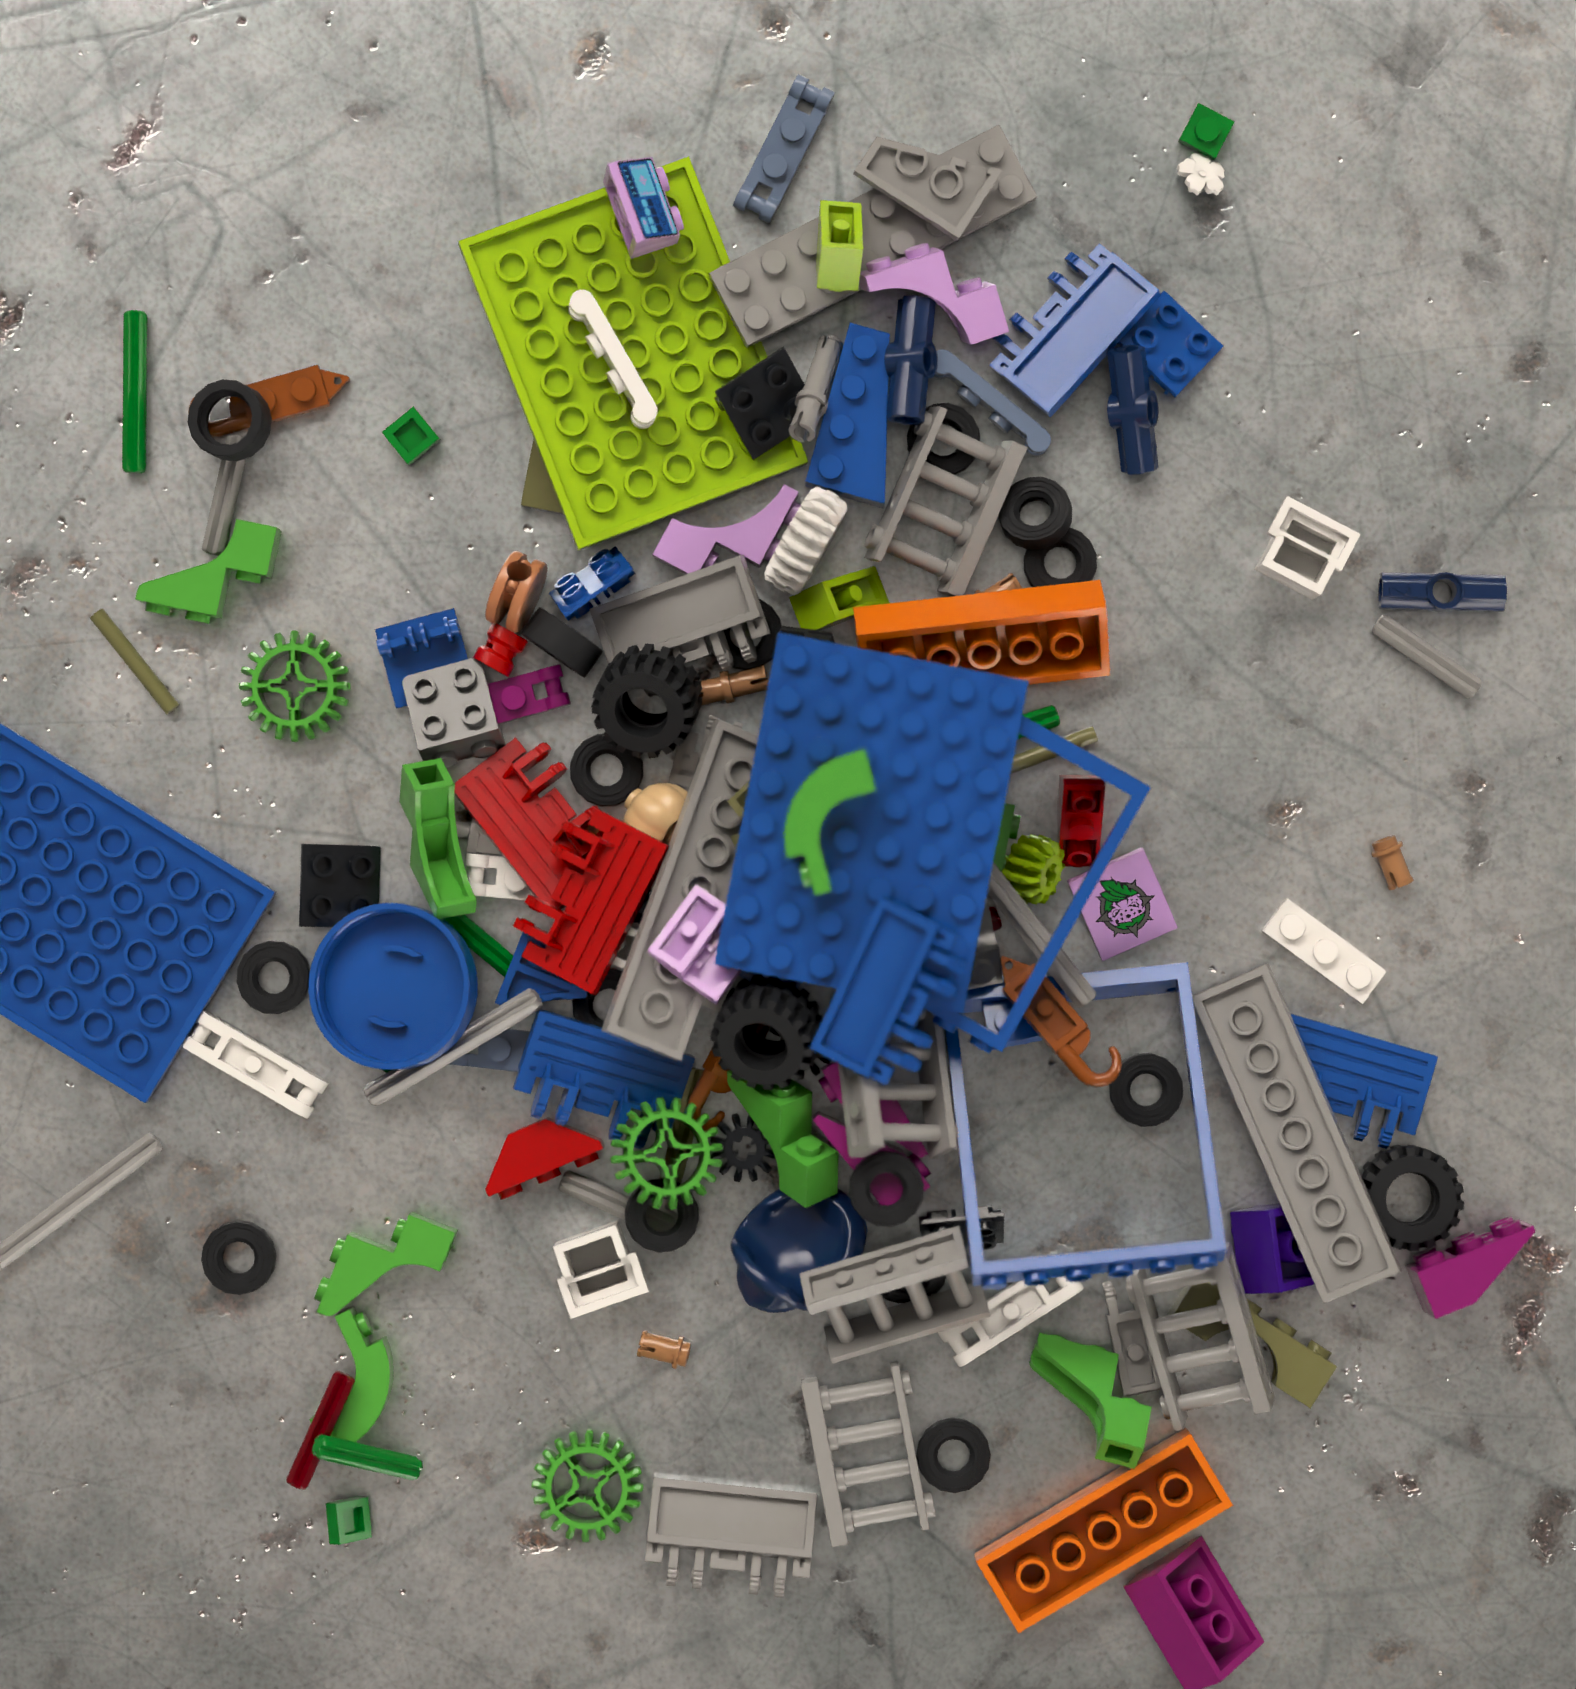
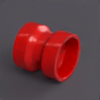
(500, 649)

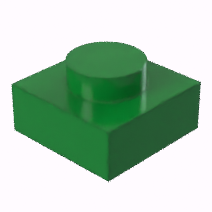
(1206, 131)
(411, 436)
(348, 1520)

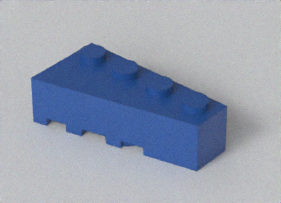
(853, 431)

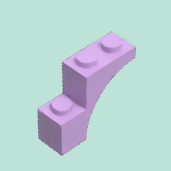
(972, 309)
(692, 547)

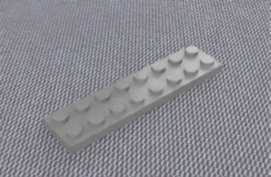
(778, 280)
(650, 1001)
(1296, 1134)

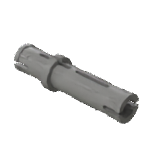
(812, 400)

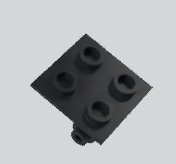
(762, 402)
(337, 882)
(990, 1224)

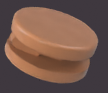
(516, 590)

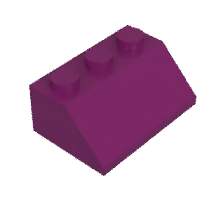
(1194, 1615)

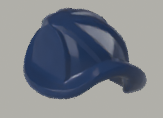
(787, 1239)

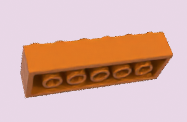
(1012, 633)
(1102, 1530)

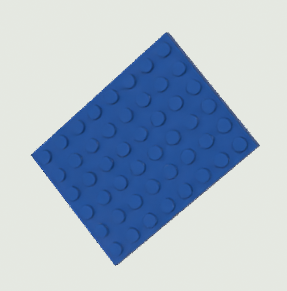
(925, 837)
(109, 920)

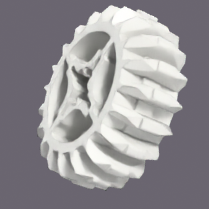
(805, 540)

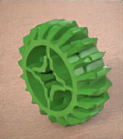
(294, 666)
(664, 1133)
(576, 1468)

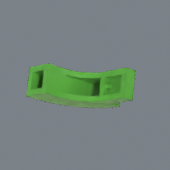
(822, 790)
(372, 1377)

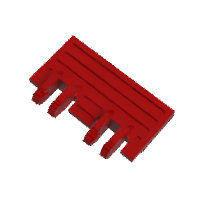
(519, 820)
(597, 903)

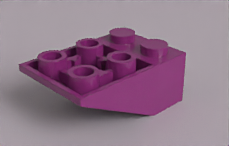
(1463, 1272)

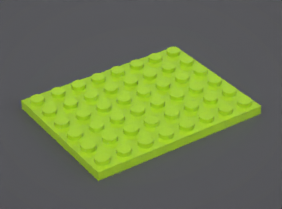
(673, 333)

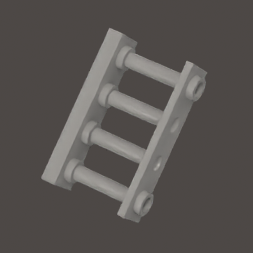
(985, 498)
(862, 1095)
(888, 1270)
(1241, 1348)
(835, 1480)

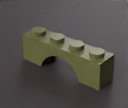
(1296, 1367)

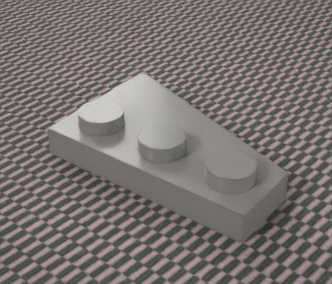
(927, 184)

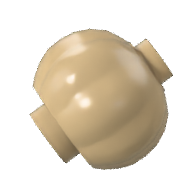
(655, 809)

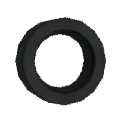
(204, 403)
(561, 642)

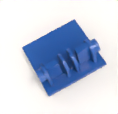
(1173, 343)
(576, 590)
(418, 647)

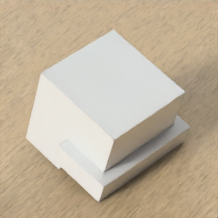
(1305, 548)
(598, 1270)

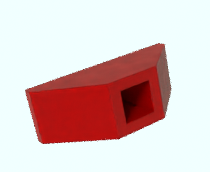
(1080, 818)
(539, 1153)

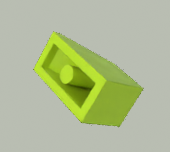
(839, 246)
(834, 599)

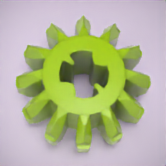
(1034, 867)

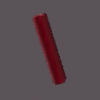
(322, 1423)

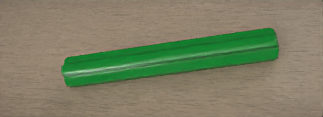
(134, 391)

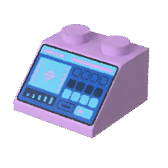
(641, 205)

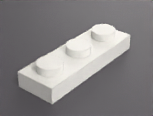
(1324, 951)

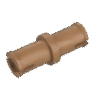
(734, 685)

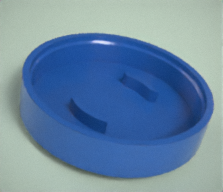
(393, 986)

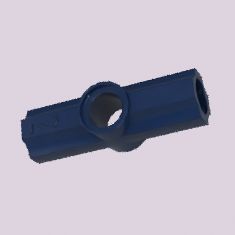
(911, 360)
(1133, 409)
(1416, 592)

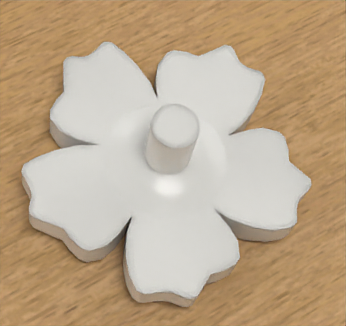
(1202, 174)

